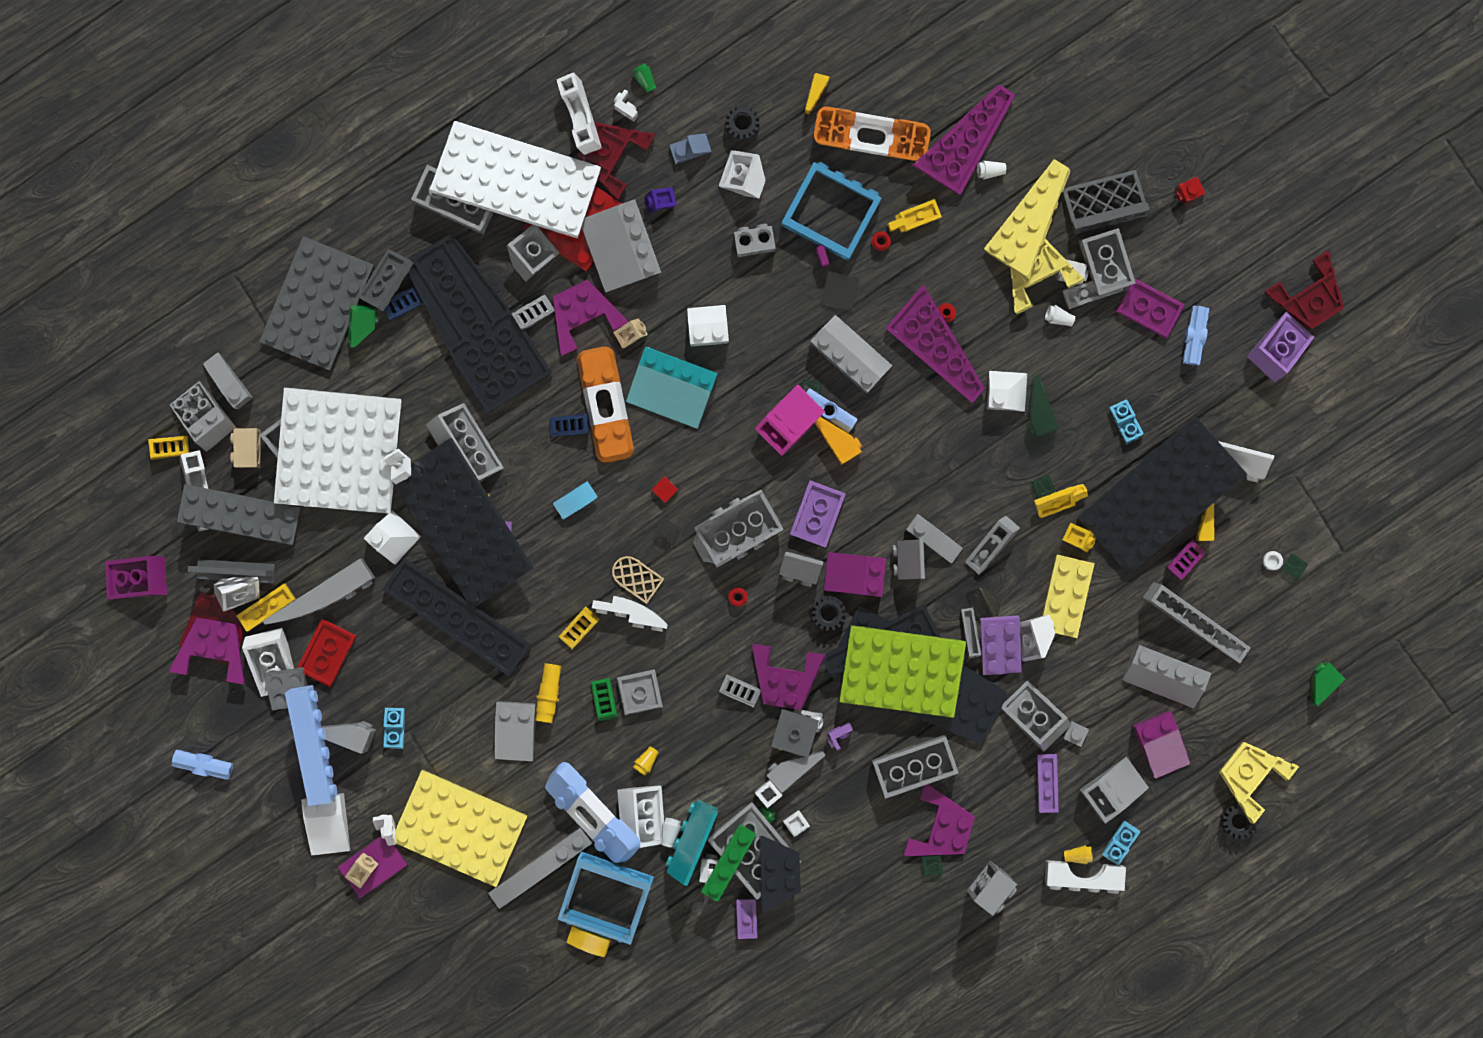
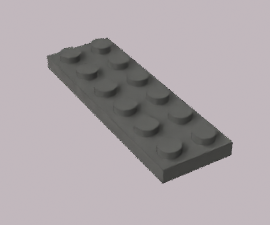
(238, 514)

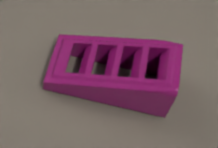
(1180, 575)

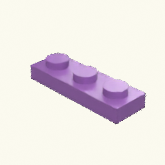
(1047, 783)

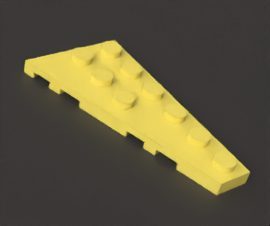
(1026, 228)

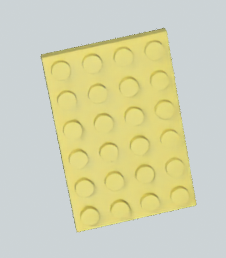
(459, 828)

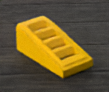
(818, 85)
(160, 441)
(1206, 526)
(590, 616)

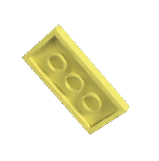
(1068, 594)

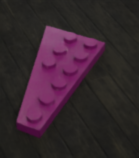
(960, 149)
(930, 338)

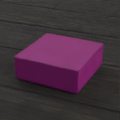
(821, 253)

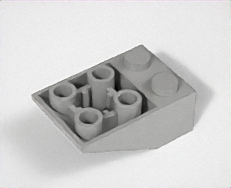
(202, 416)
(1114, 790)

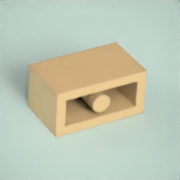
(246, 448)

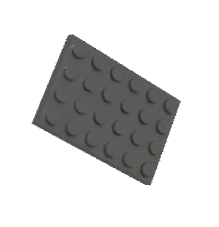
(315, 303)

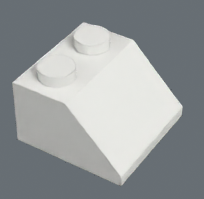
(708, 325)

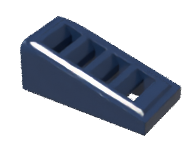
(393, 316)
(585, 427)

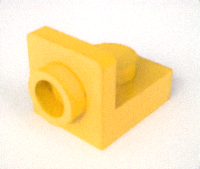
(1079, 537)

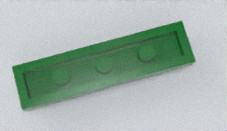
(728, 862)

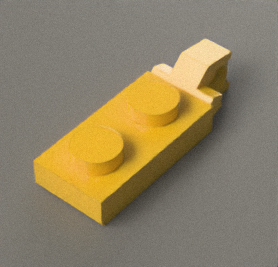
(915, 217)
(1060, 500)

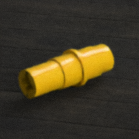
(548, 693)

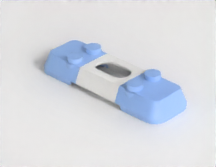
(611, 834)

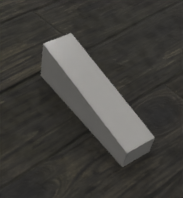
(970, 632)

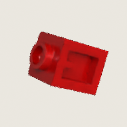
(1189, 190)

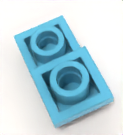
(1126, 421)
(575, 500)
(394, 728)
(1121, 842)

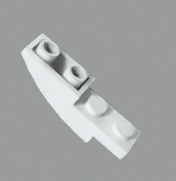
(638, 613)

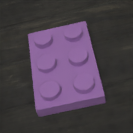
(817, 513)
(1000, 645)

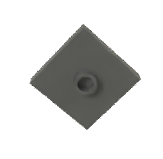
(794, 733)

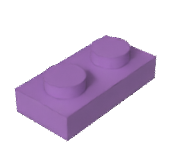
(746, 918)

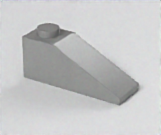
(227, 381)
(933, 538)
(992, 544)
(790, 770)

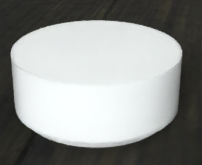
(1272, 560)

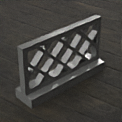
(1110, 217)
(226, 569)

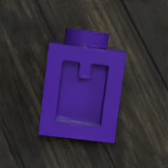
(660, 199)

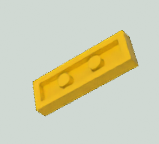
(266, 607)

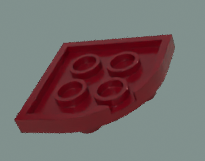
(209, 608)

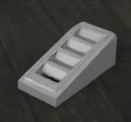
(516, 315)
(743, 684)

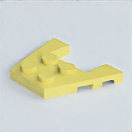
(1047, 264)
(1247, 770)

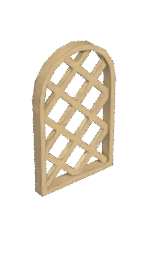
(632, 576)

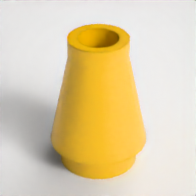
(646, 761)
(1079, 855)

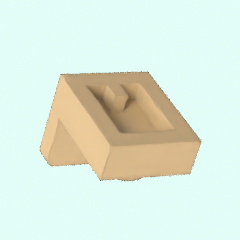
(630, 333)
(361, 870)

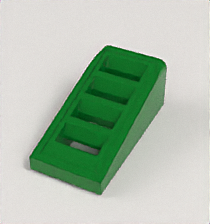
(605, 716)

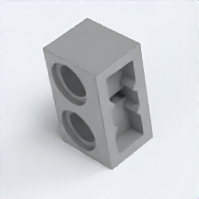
(755, 245)

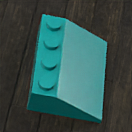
(671, 387)
(692, 841)

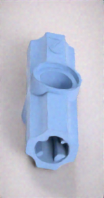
(1195, 335)
(839, 417)
(202, 764)

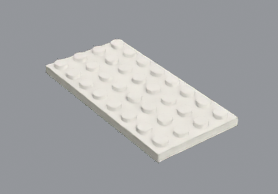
(515, 179)

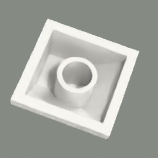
(743, 174)
(1006, 391)
(392, 537)
(236, 591)
(1036, 637)

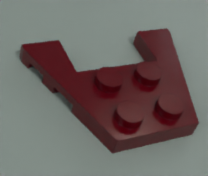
(613, 143)
(1315, 302)

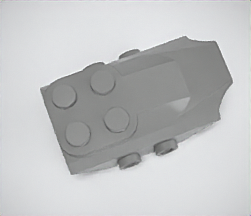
(736, 529)

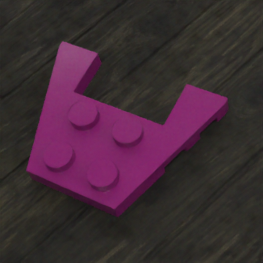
(578, 307)
(214, 641)
(785, 686)
(949, 830)

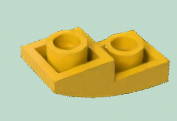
(588, 941)

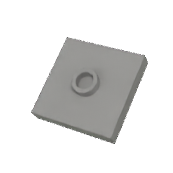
(639, 692)

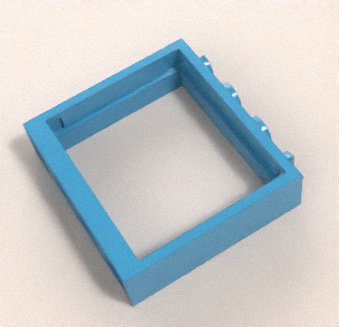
(816, 238)
(614, 872)

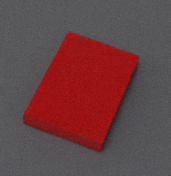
(326, 652)

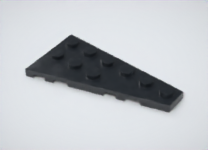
(914, 622)

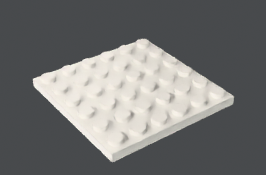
(336, 450)

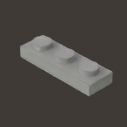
(1084, 294)

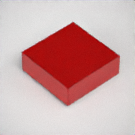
(664, 489)

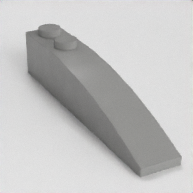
(327, 593)
(1196, 622)
(540, 867)

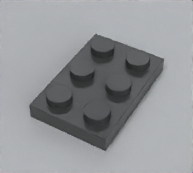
(385, 280)

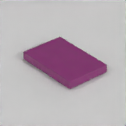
(1150, 308)
(388, 861)

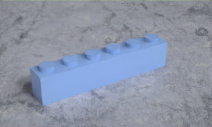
(310, 745)

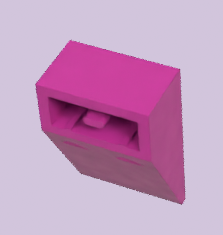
(789, 420)

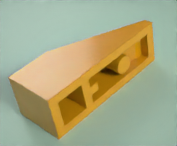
(839, 441)

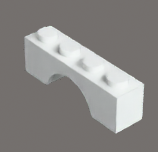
(577, 104)
(194, 471)
(1108, 878)

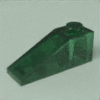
(1040, 412)

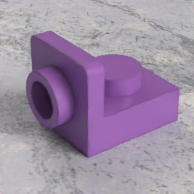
(842, 732)

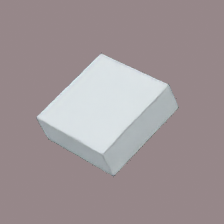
(796, 823)

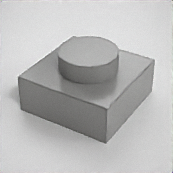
(1076, 734)

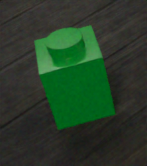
(361, 323)
(1324, 682)

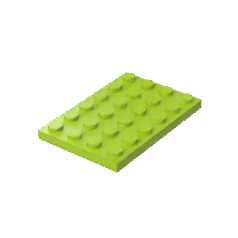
(902, 671)

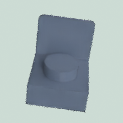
(690, 148)

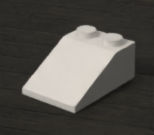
(265, 654)
(326, 826)

